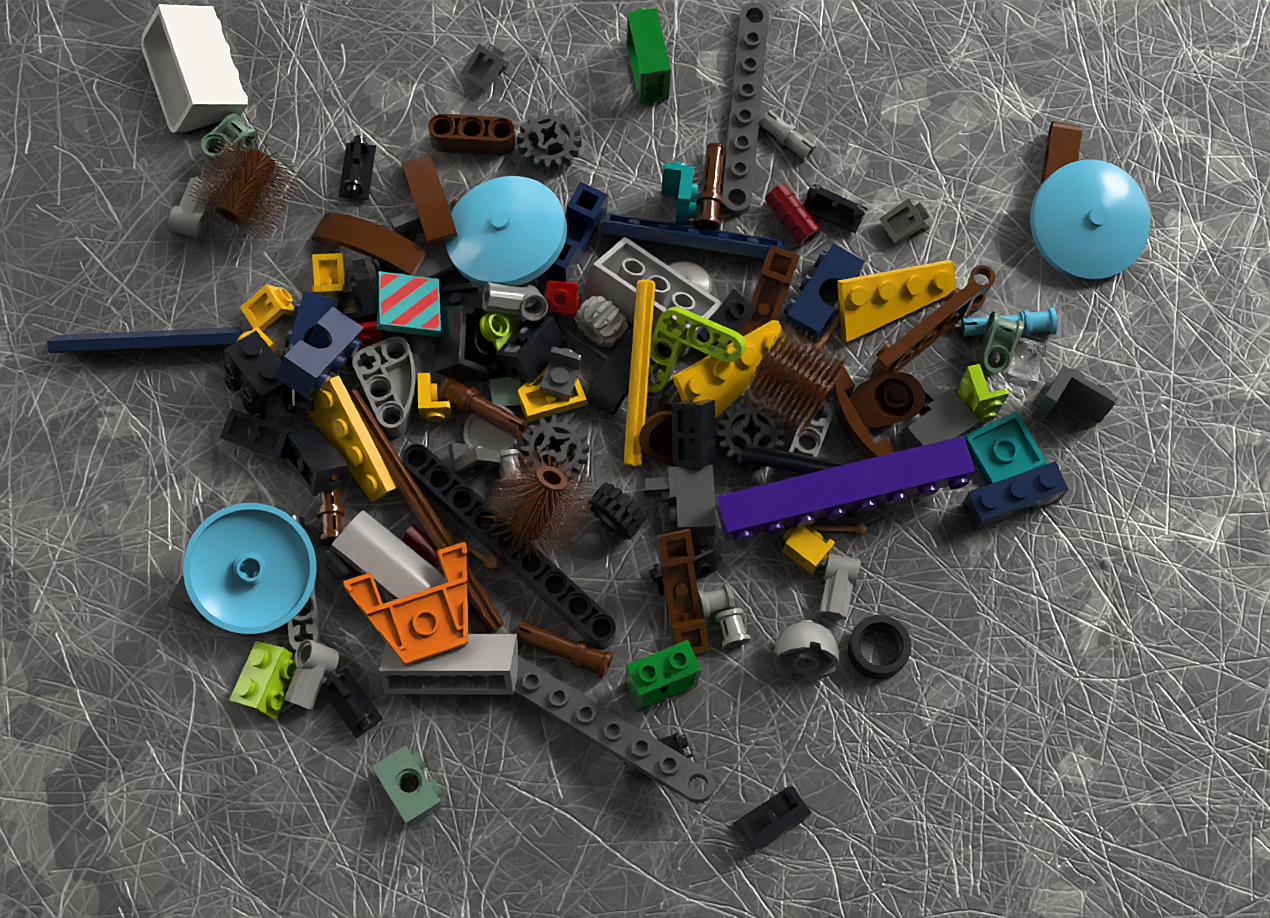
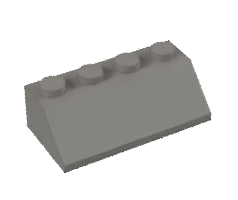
(625, 264)

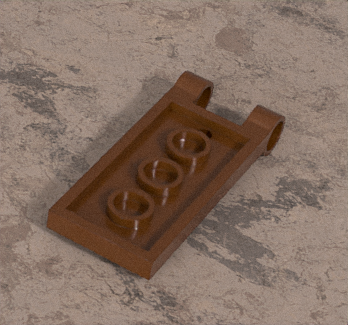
(957, 306)

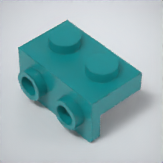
(677, 183)

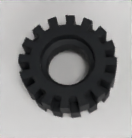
(617, 511)

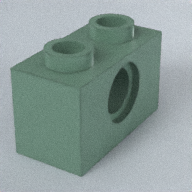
(392, 773)

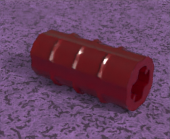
(792, 214)

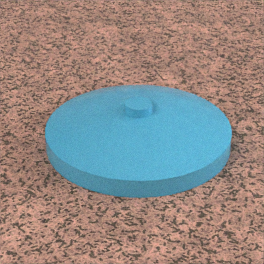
(1090, 220)
(507, 231)
(249, 568)

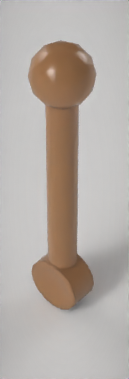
(828, 332)
(860, 528)
(490, 562)

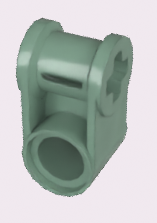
(232, 125)
(999, 340)

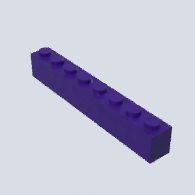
(844, 489)

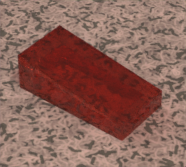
(421, 544)

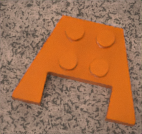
(423, 621)

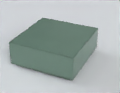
(505, 391)

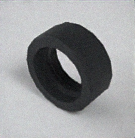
(896, 629)

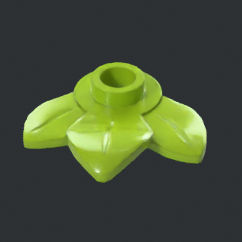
(503, 325)

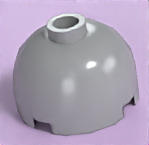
(806, 650)

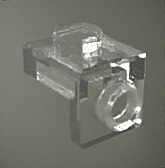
(1025, 363)

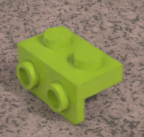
(976, 395)
(265, 679)

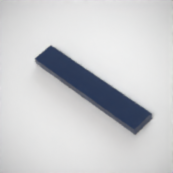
(688, 235)
(143, 339)

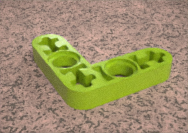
(676, 338)

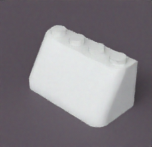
(191, 67)

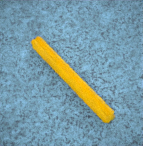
(639, 371)

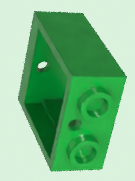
(648, 55)
(672, 667)

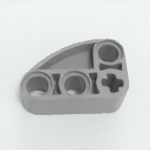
(392, 375)

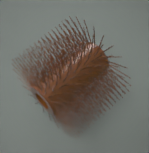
(245, 186)
(794, 379)
(538, 503)

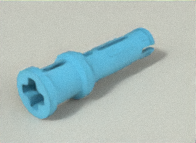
(1033, 323)

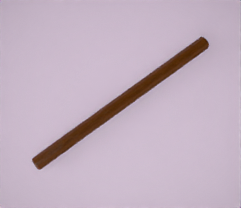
(424, 512)

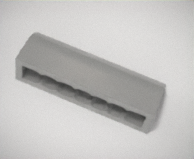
(393, 564)
(481, 667)

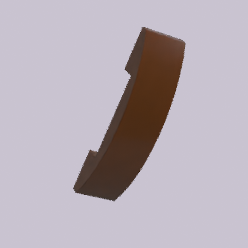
(429, 199)
(370, 240)
(771, 288)
(850, 420)
(681, 590)

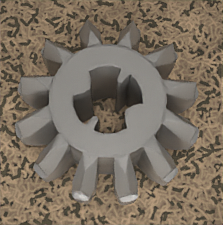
(601, 321)

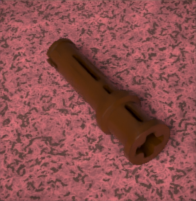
(710, 199)
(470, 401)
(330, 516)
(578, 653)

